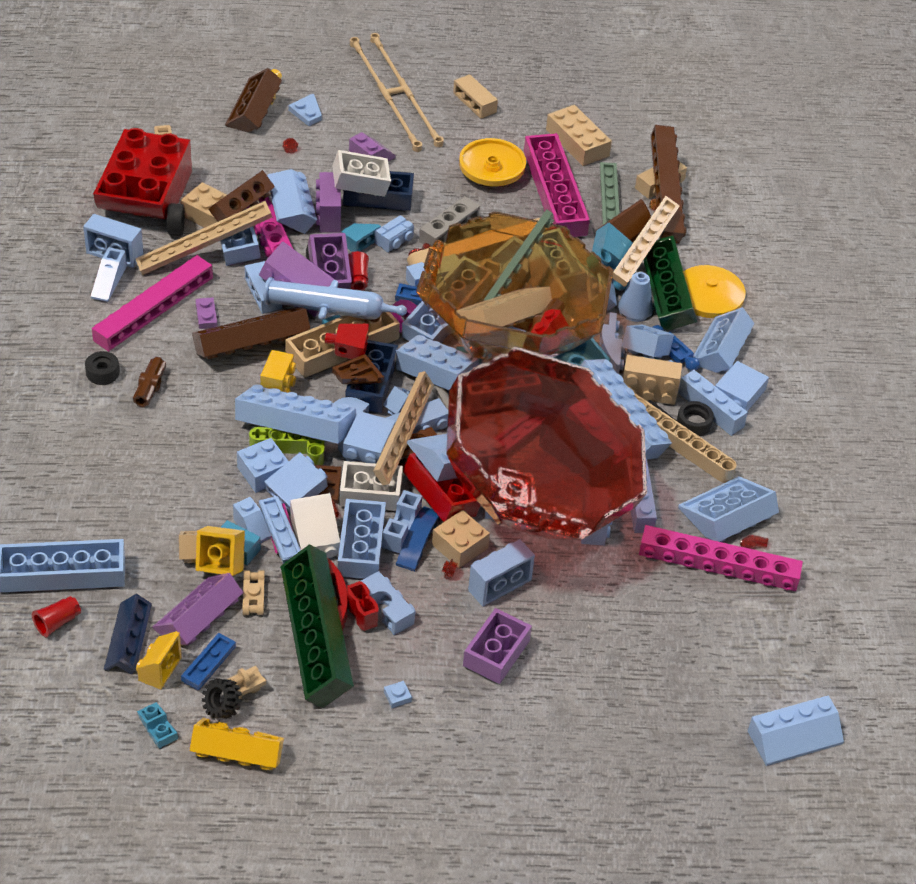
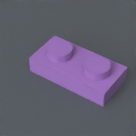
(206, 313)

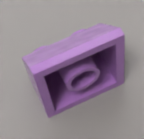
(367, 145)

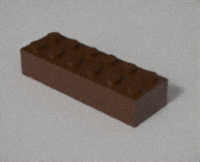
(250, 332)

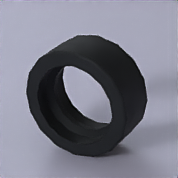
(696, 408)

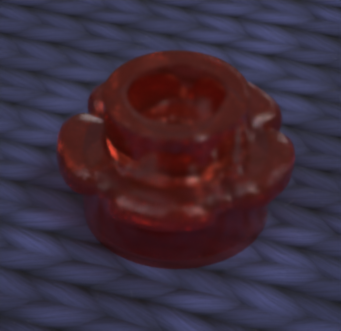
(290, 145)
(449, 568)

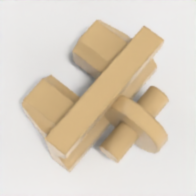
(248, 680)

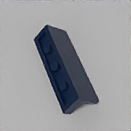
(128, 634)

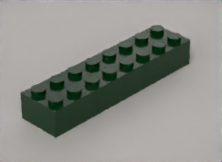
(316, 627)

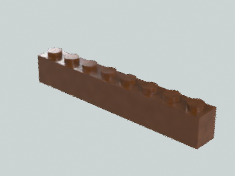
(668, 177)

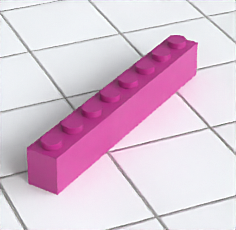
(152, 303)

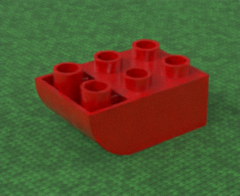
(145, 174)

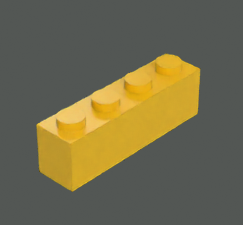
(236, 744)

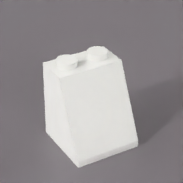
(315, 523)

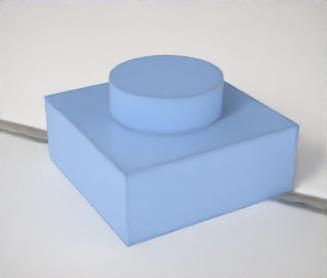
(397, 694)

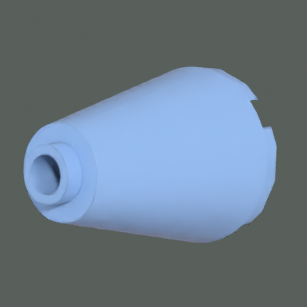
(637, 298)

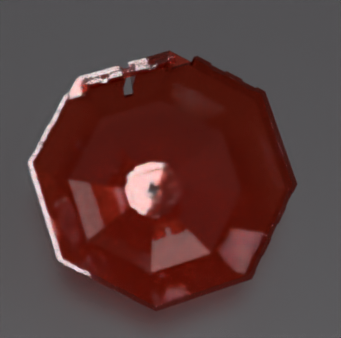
(551, 437)

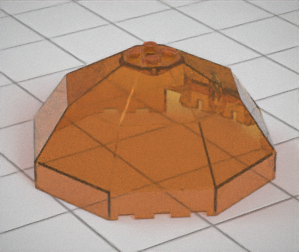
(474, 258)

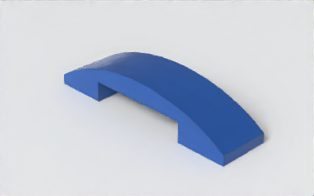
(417, 538)

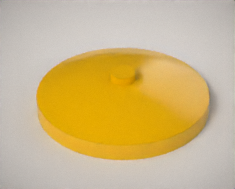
(492, 162)
(714, 290)

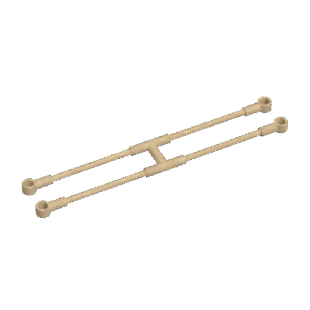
(416, 145)

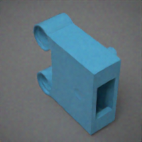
(611, 248)

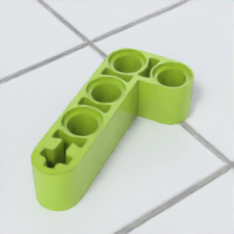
(290, 443)

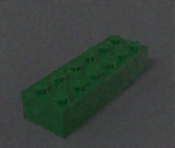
(669, 285)

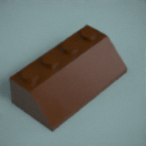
(254, 101)
(631, 220)

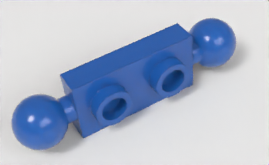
(681, 353)

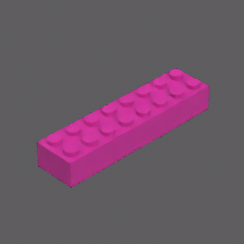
(556, 182)

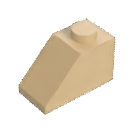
(187, 546)

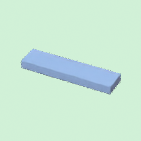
(279, 528)

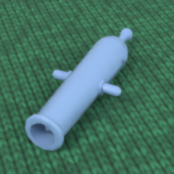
(328, 299)

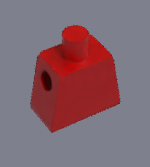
(350, 340)

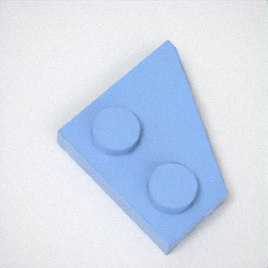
(306, 110)

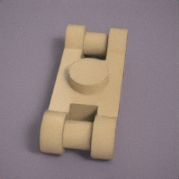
(253, 592)

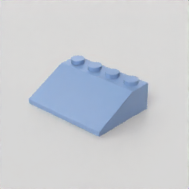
(433, 455)
(730, 508)

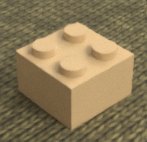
(460, 538)

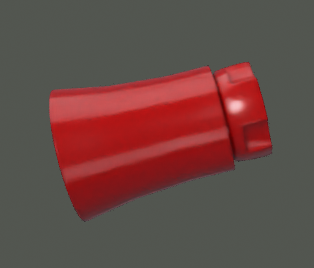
(359, 270)
(55, 615)

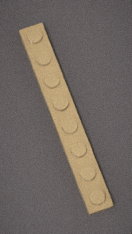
(203, 238)
(645, 241)
(403, 428)

